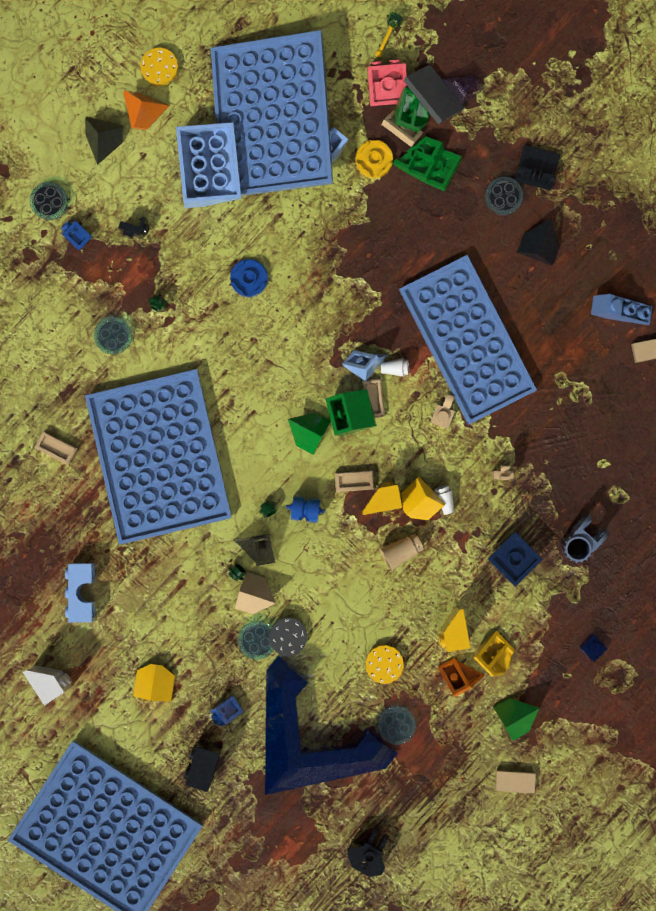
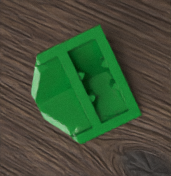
(410, 111)

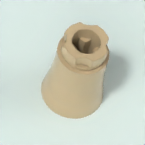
(401, 551)

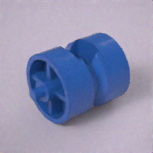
(304, 508)

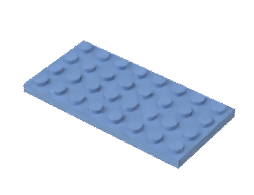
(467, 339)

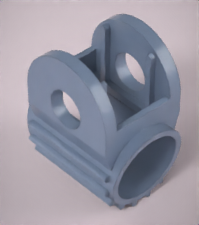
(578, 532)

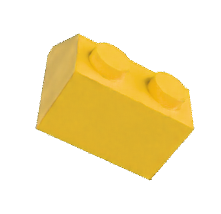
(383, 499)
(454, 632)

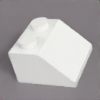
(48, 682)

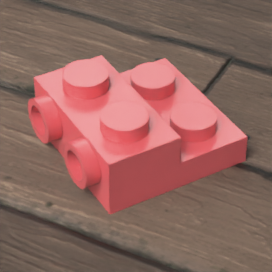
(386, 82)

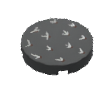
(287, 636)

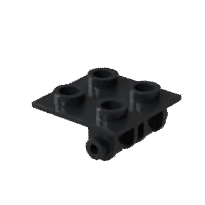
(537, 167)

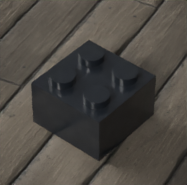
(204, 764)

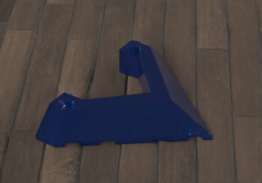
(285, 760)

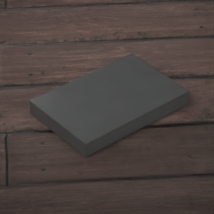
(434, 94)

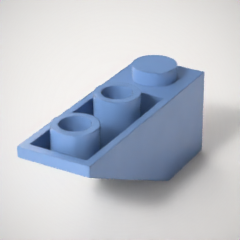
(621, 309)

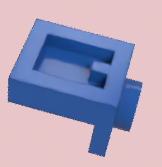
(75, 234)
(226, 711)

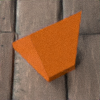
(143, 109)
(459, 676)

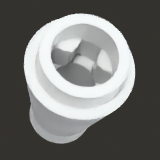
(395, 367)
(446, 496)

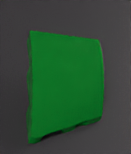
(430, 163)

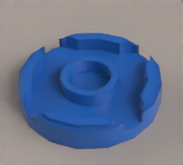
(249, 278)

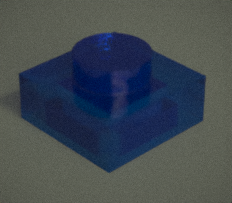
(593, 647)

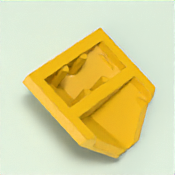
(420, 500)
(494, 654)
(154, 683)

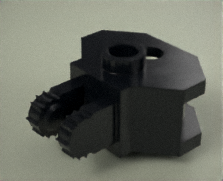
(368, 852)

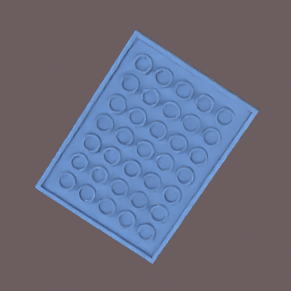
(278, 111)
(158, 456)
(105, 831)

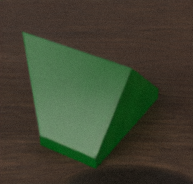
(308, 431)
(516, 716)

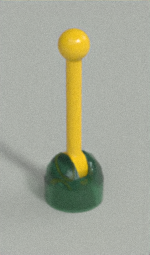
(394, 21)

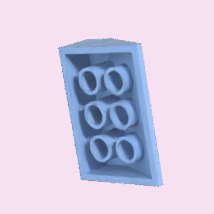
(208, 164)

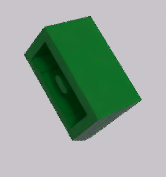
(350, 412)

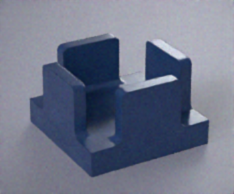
(514, 559)

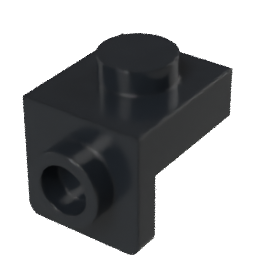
(133, 231)

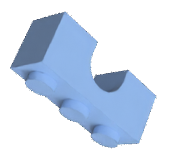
(78, 608)

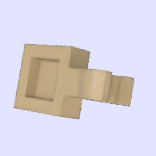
(442, 414)
(503, 473)

